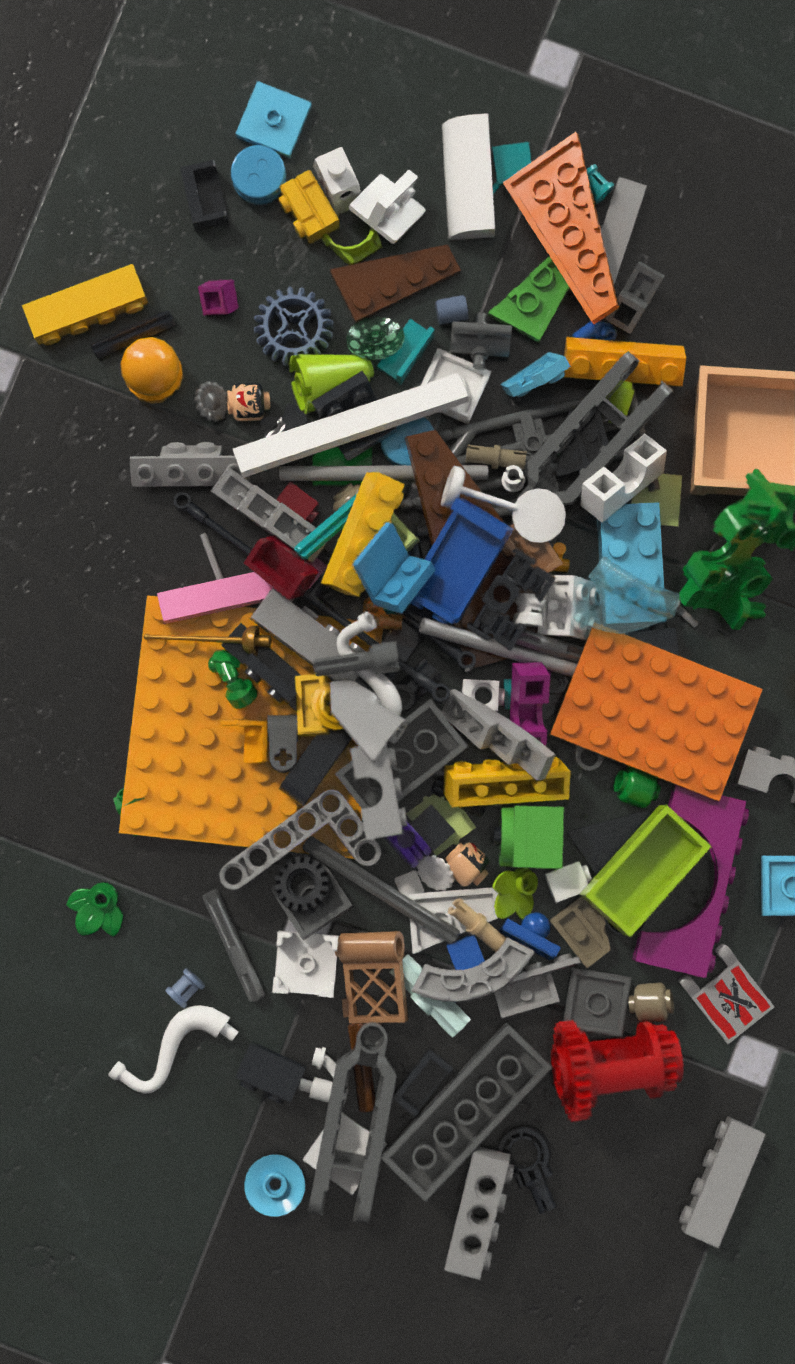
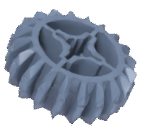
(278, 308)

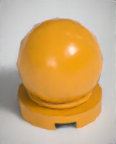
(151, 370)

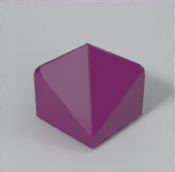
(218, 297)

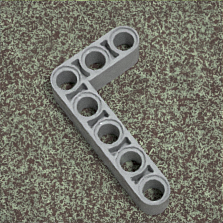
(298, 835)

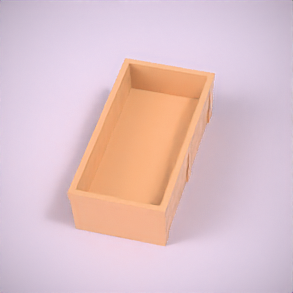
(741, 426)

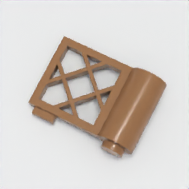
(370, 952)

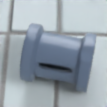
(185, 988)

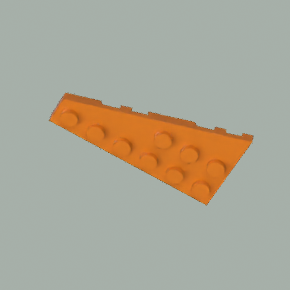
(562, 213)

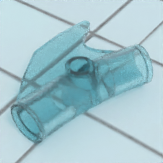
(617, 610)

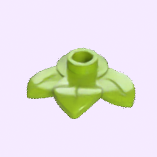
(515, 892)

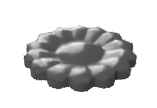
(211, 401)

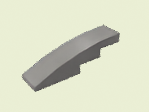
(263, 509)
(501, 735)

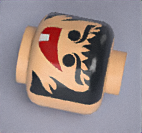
(248, 401)
(467, 864)

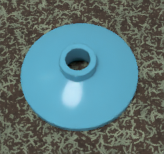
(269, 1200)

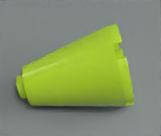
(322, 373)

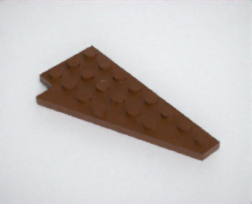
(431, 467)

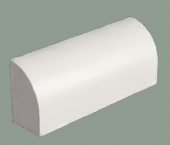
(468, 177)

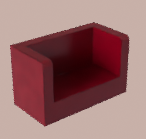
(281, 567)

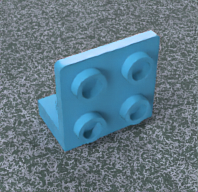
(390, 572)

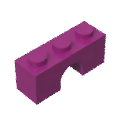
(528, 694)

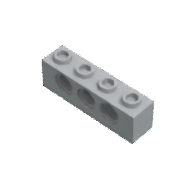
(461, 1257)

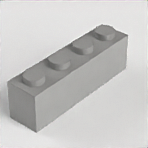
(300, 630)
(722, 1181)

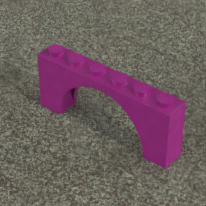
(691, 945)

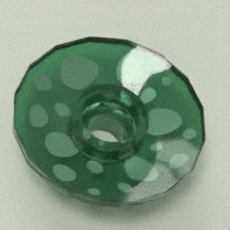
(375, 338)

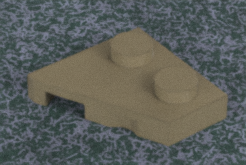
(583, 931)

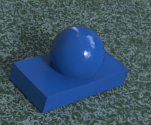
(532, 934)

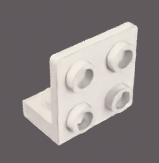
(563, 601)

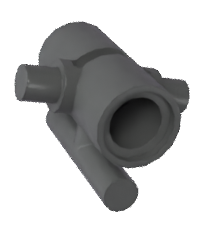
(480, 340)

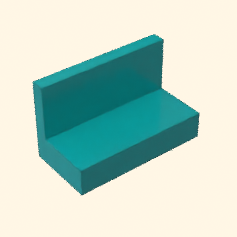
(414, 345)

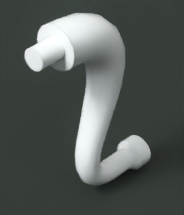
(379, 683)
(185, 1021)

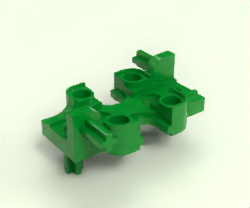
(730, 575)

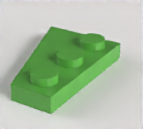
(533, 302)

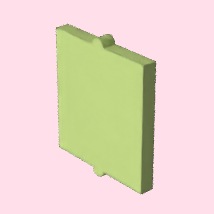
(667, 496)
(454, 816)

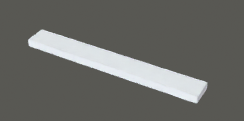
(350, 425)

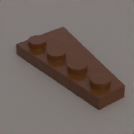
(390, 280)

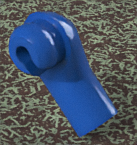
(600, 331)

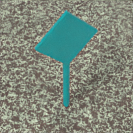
(509, 160)

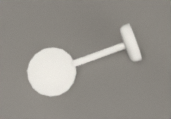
(535, 515)

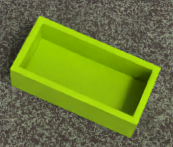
(645, 870)

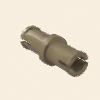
(495, 456)

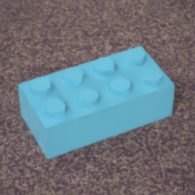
(634, 542)

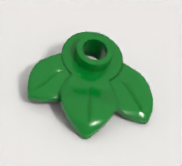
(96, 914)

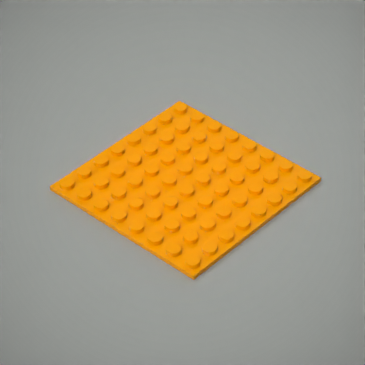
(195, 766)

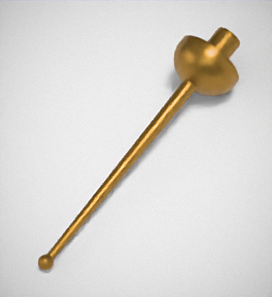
(250, 640)

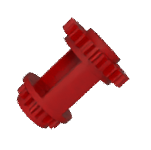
(612, 1065)

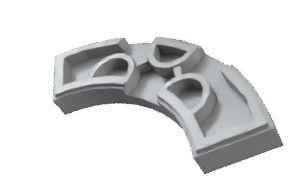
(475, 981)

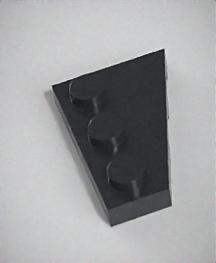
(603, 840)

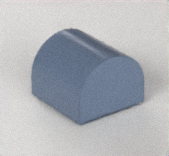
(451, 310)

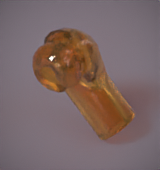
(382, 619)

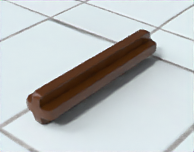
(362, 1076)

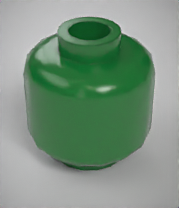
(636, 787)

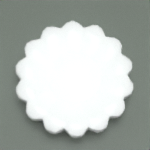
(435, 873)

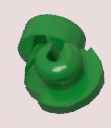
(240, 691)

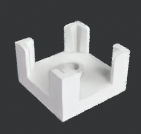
(305, 964)

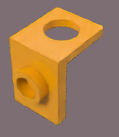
(254, 739)

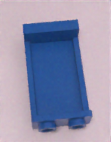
(461, 560)

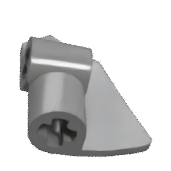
(365, 717)

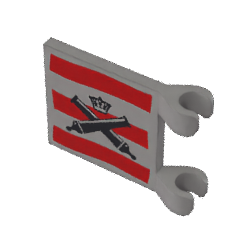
(730, 999)

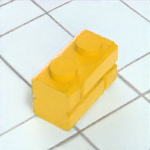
(309, 207)

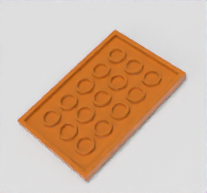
(656, 712)

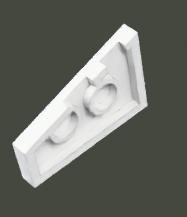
(480, 900)

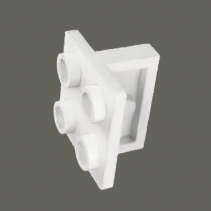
(389, 206)

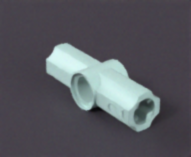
(447, 1014)

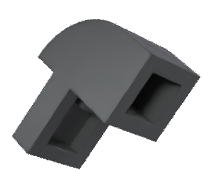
(635, 297)

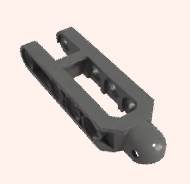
(596, 401)
(370, 1052)

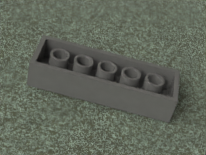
(465, 1111)

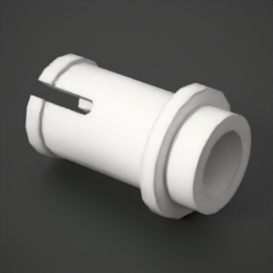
(513, 486)

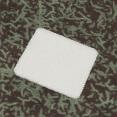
(409, 883)

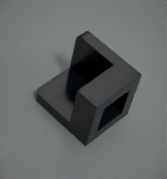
(432, 827)

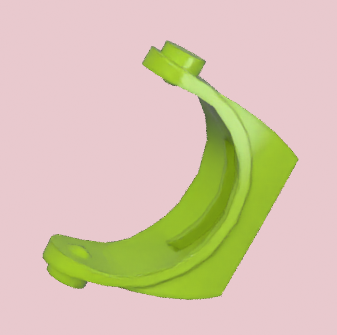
(356, 253)

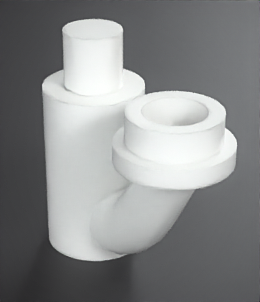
(320, 1088)

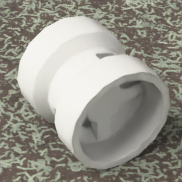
(528, 610)

